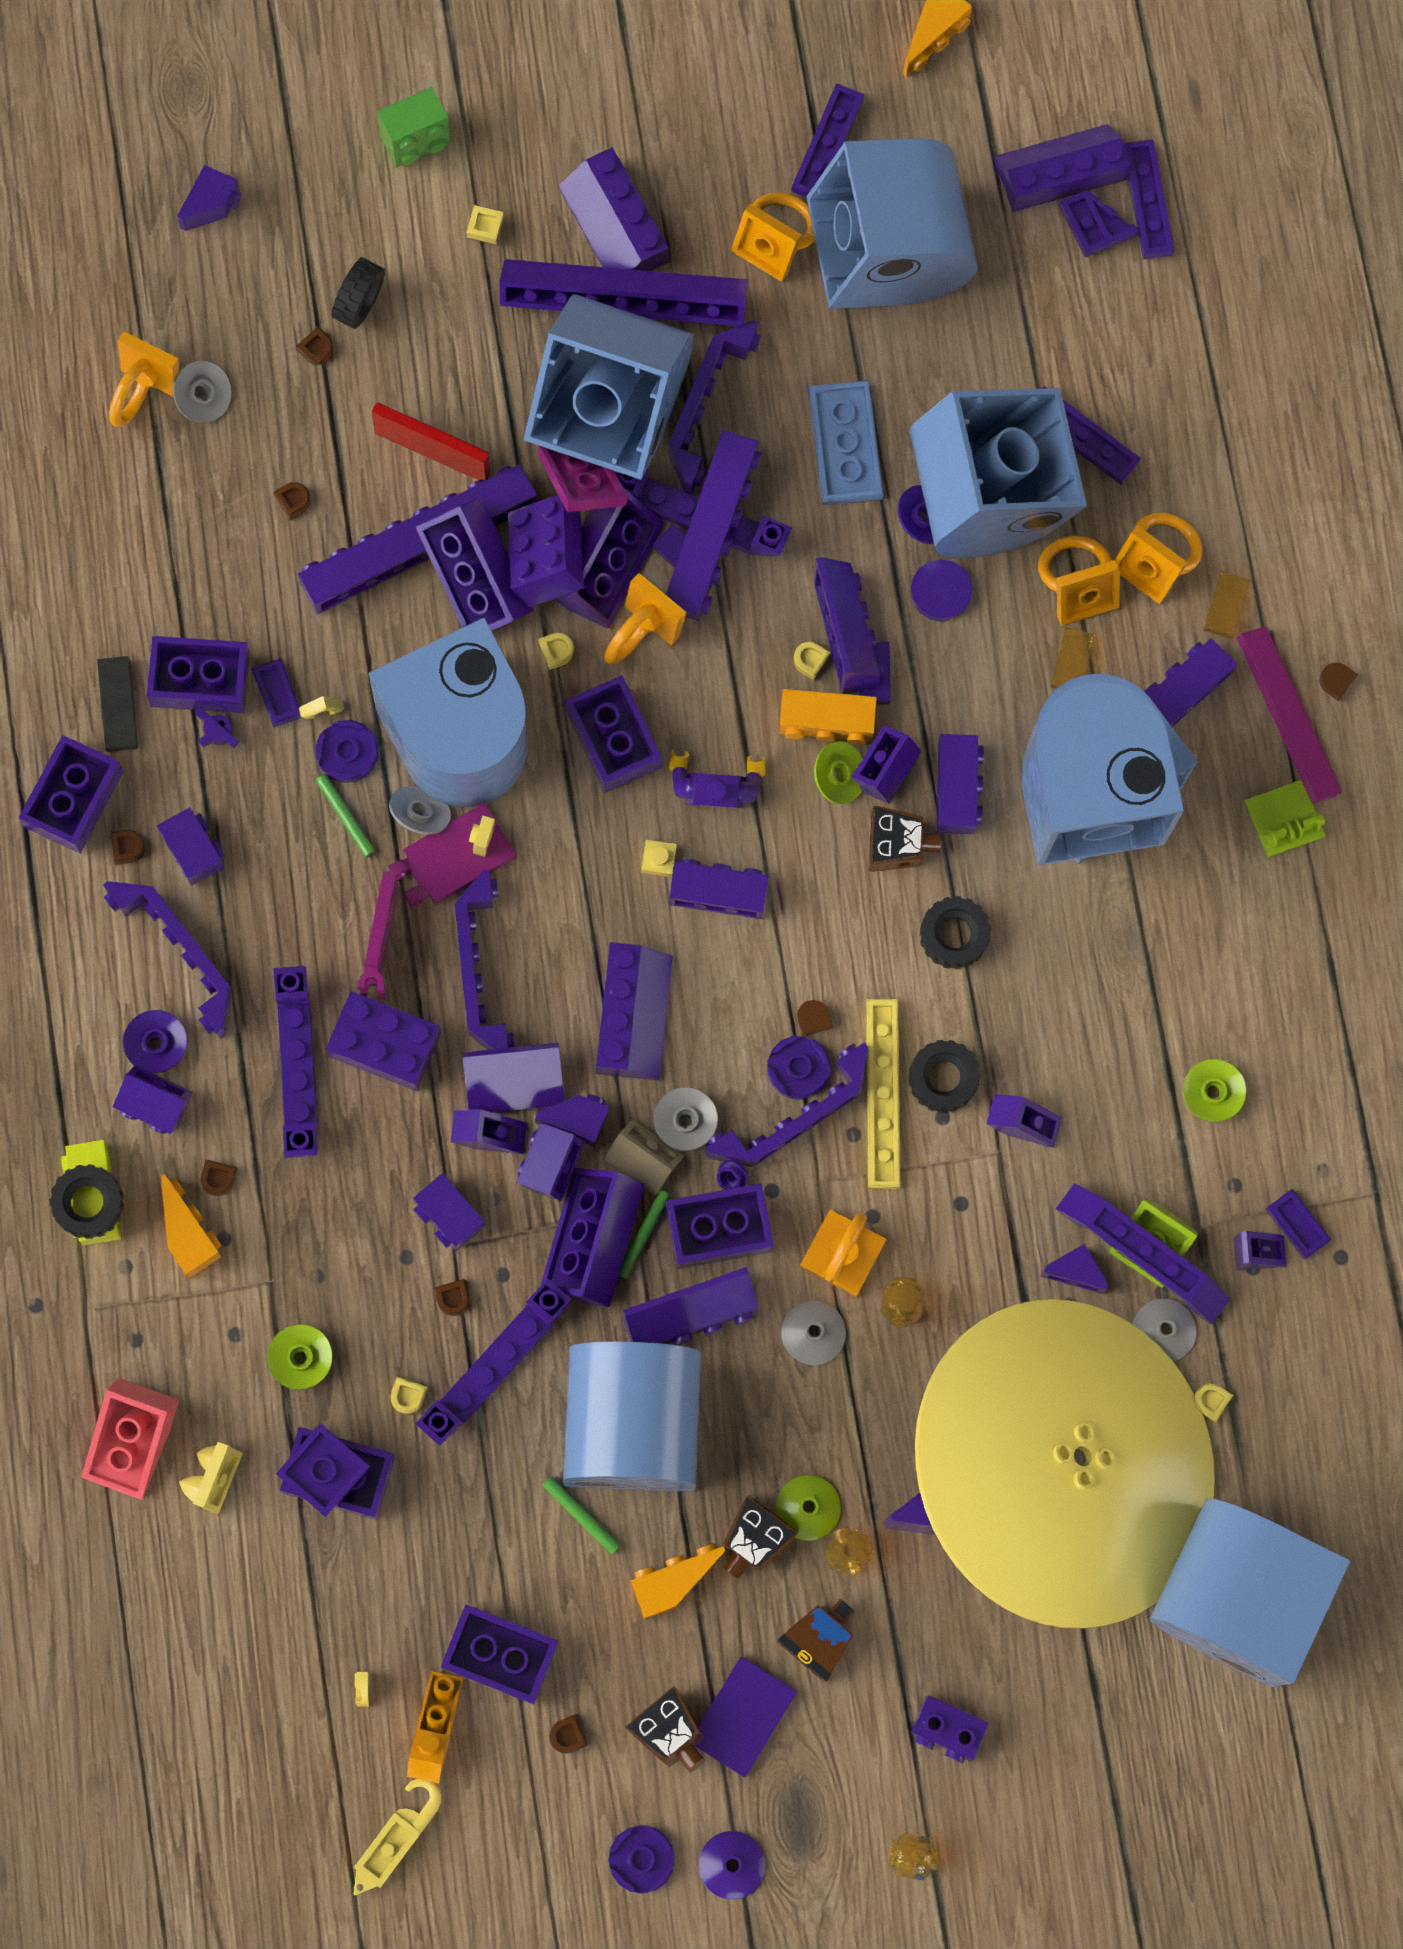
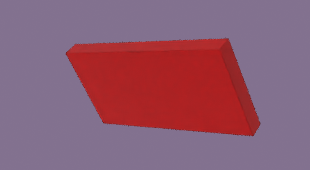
(430, 442)

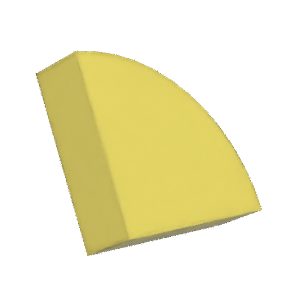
(320, 705)
(362, 1686)

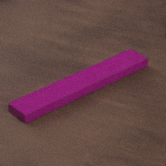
(1289, 715)

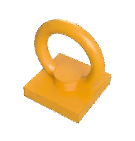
(768, 241)
(148, 367)
(1150, 563)
(1084, 591)
(651, 612)
(843, 1251)

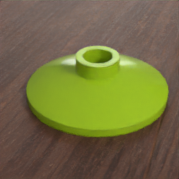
(843, 760)
(1217, 1075)
(297, 1340)
(826, 1501)

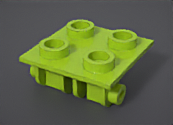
(1285, 818)

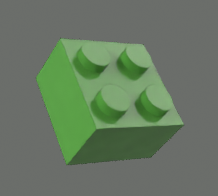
(414, 127)

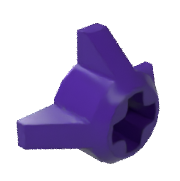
(214, 731)

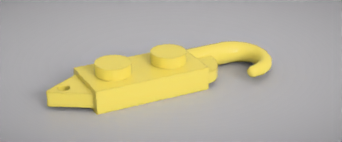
(395, 1840)

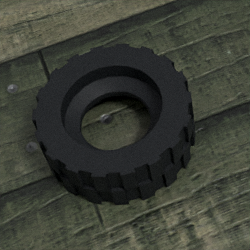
(358, 293)
(961, 909)
(936, 1099)
(66, 1187)

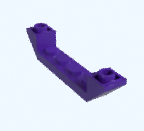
(736, 342)
(678, 508)
(477, 896)
(128, 898)
(297, 1062)
(729, 1147)
(1145, 1251)
(495, 1363)

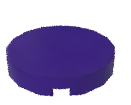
(941, 590)
(346, 751)
(798, 1067)
(641, 1859)

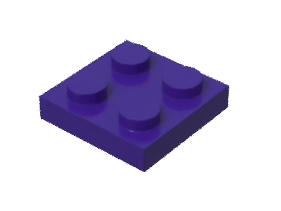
(323, 1470)

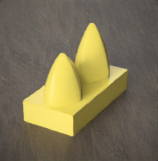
(211, 1489)

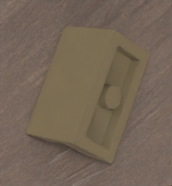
(643, 1157)

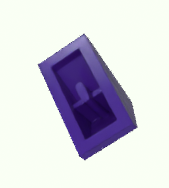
(1259, 1250)
(1078, 1270)

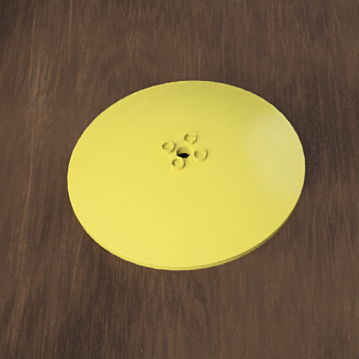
(1003, 1474)

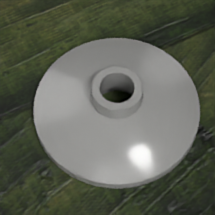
(214, 388)
(419, 811)
(688, 1103)
(1169, 1312)
(813, 1349)

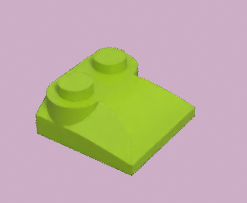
(1165, 1227)

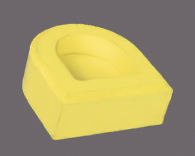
(557, 649)
(810, 658)
(407, 1396)
(1212, 1400)

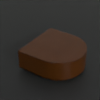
(316, 347)
(293, 499)
(1336, 679)
(127, 846)
(813, 1018)
(217, 1178)
(452, 1297)
(567, 1735)

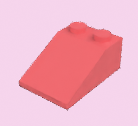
(129, 1437)

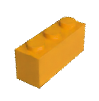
(827, 716)

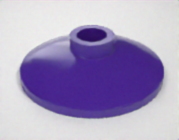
(910, 510)
(151, 1026)
(713, 1865)

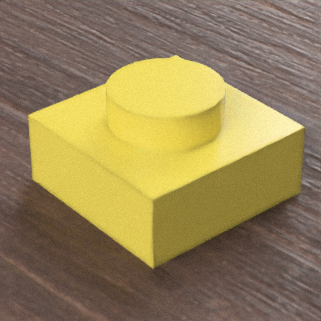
(485, 224)
(481, 835)
(658, 858)

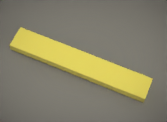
(883, 1094)

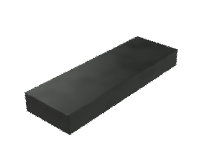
(117, 704)

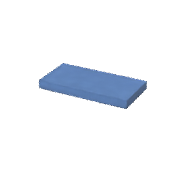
(845, 442)

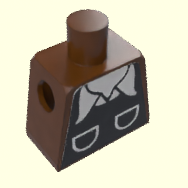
(898, 840)
(755, 1537)
(670, 1730)

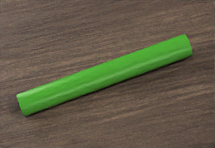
(345, 815)
(643, 1234)
(581, 1515)

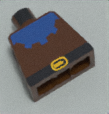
(819, 1639)

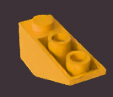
(936, 25)
(185, 1237)
(667, 1587)
(434, 1727)

